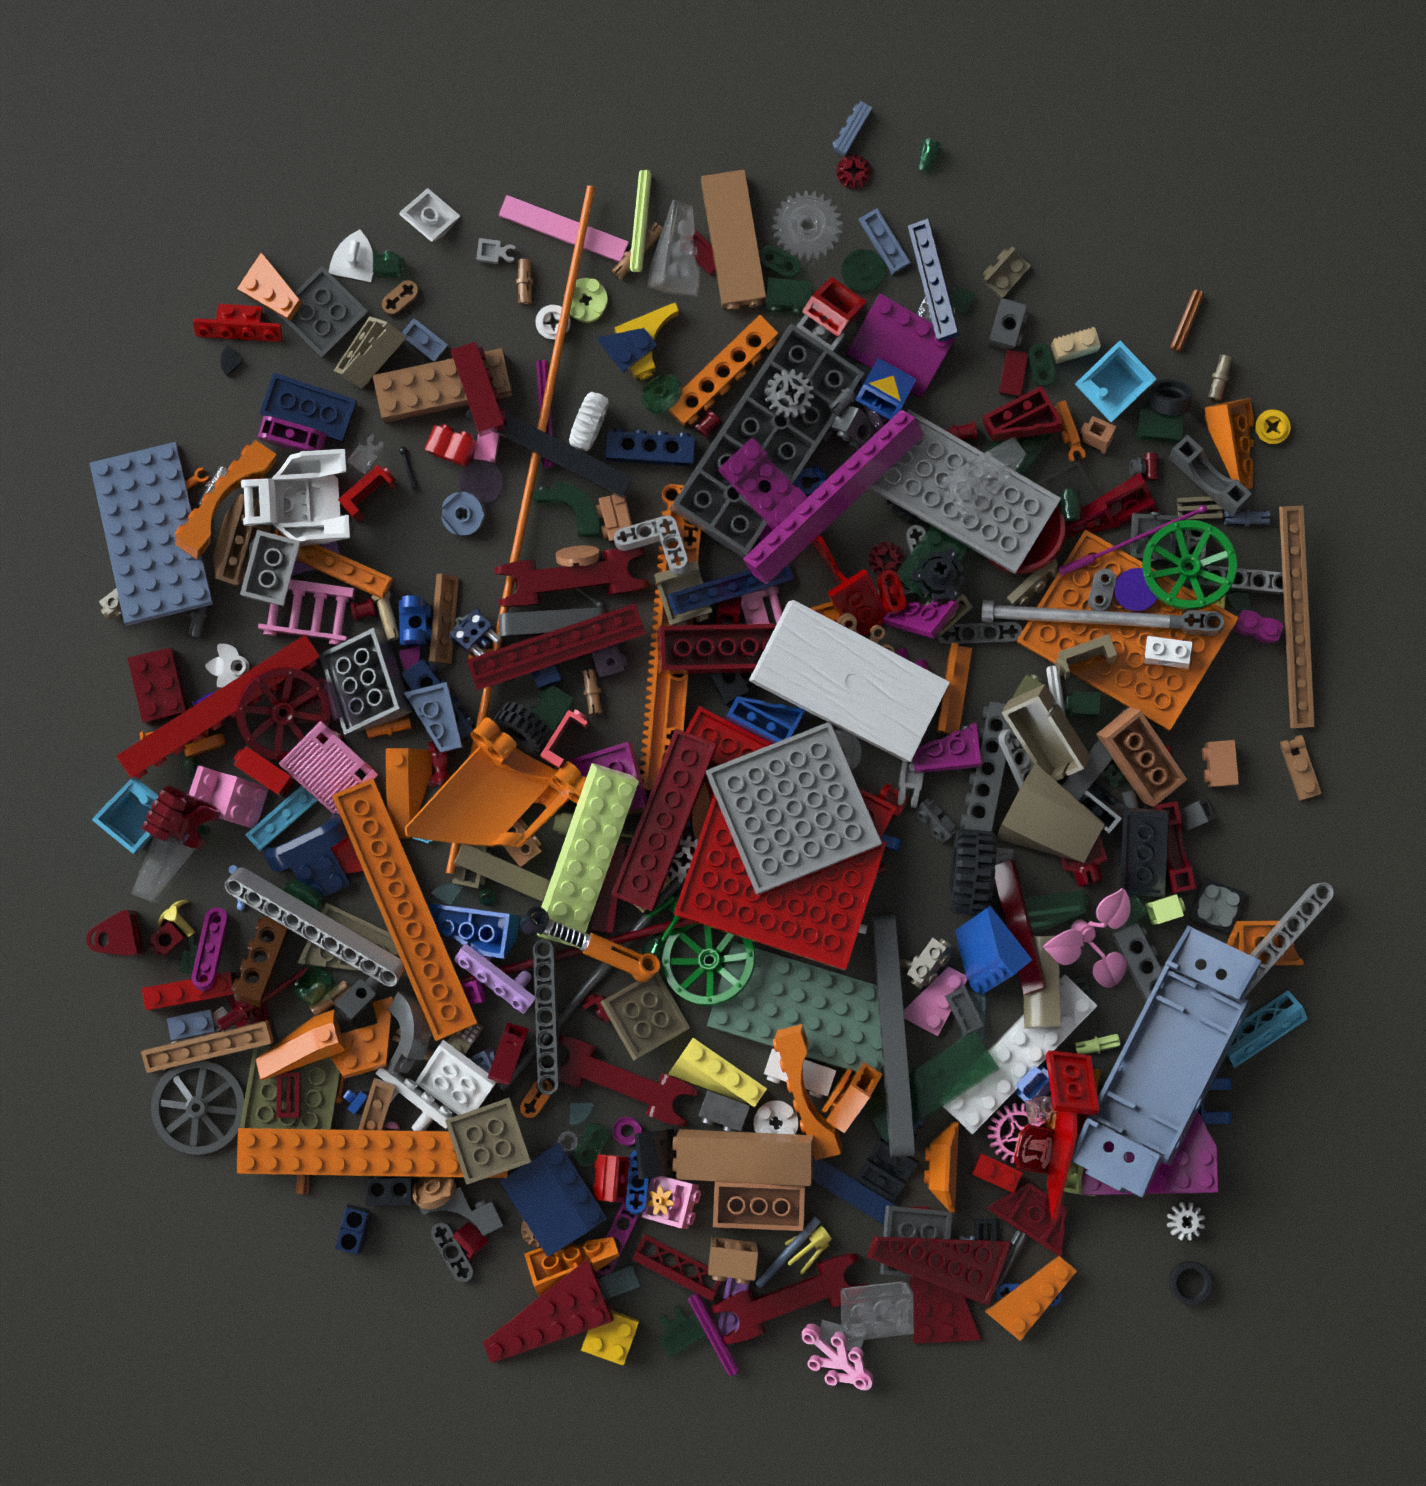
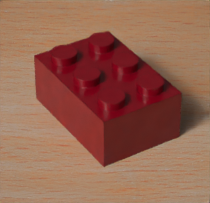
(158, 685)

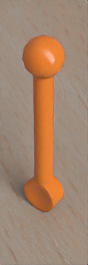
(339, 1099)

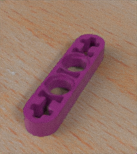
(620, 1234)

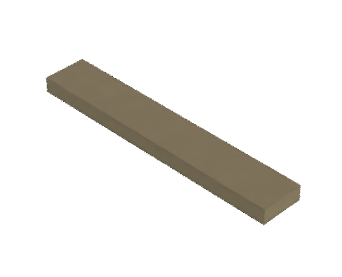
(502, 872)

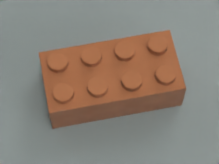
(1141, 756)
(758, 1206)

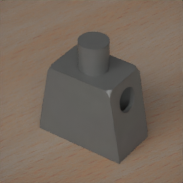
(350, 1005)

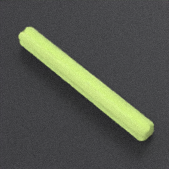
(640, 221)

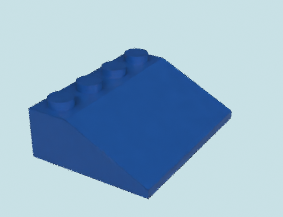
(989, 951)

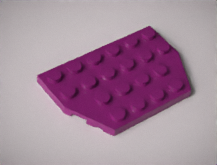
(1191, 1171)

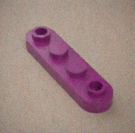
(210, 949)

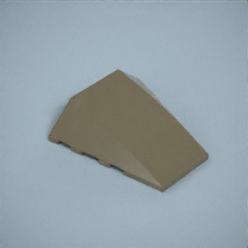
(1050, 819)

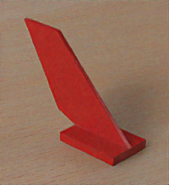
(1071, 1093)

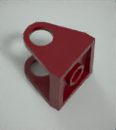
(122, 933)

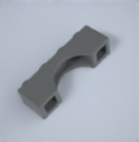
(1224, 491)

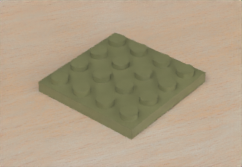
(317, 1096)

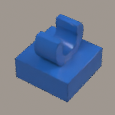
(356, 1101)

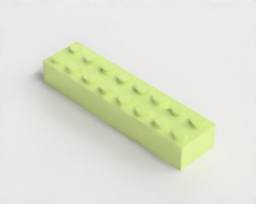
(588, 848)

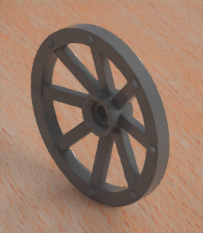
(165, 1133)

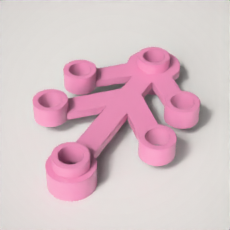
(858, 1376)

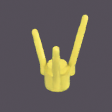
(819, 1239)

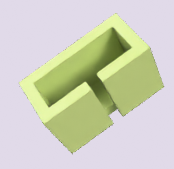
(1165, 909)

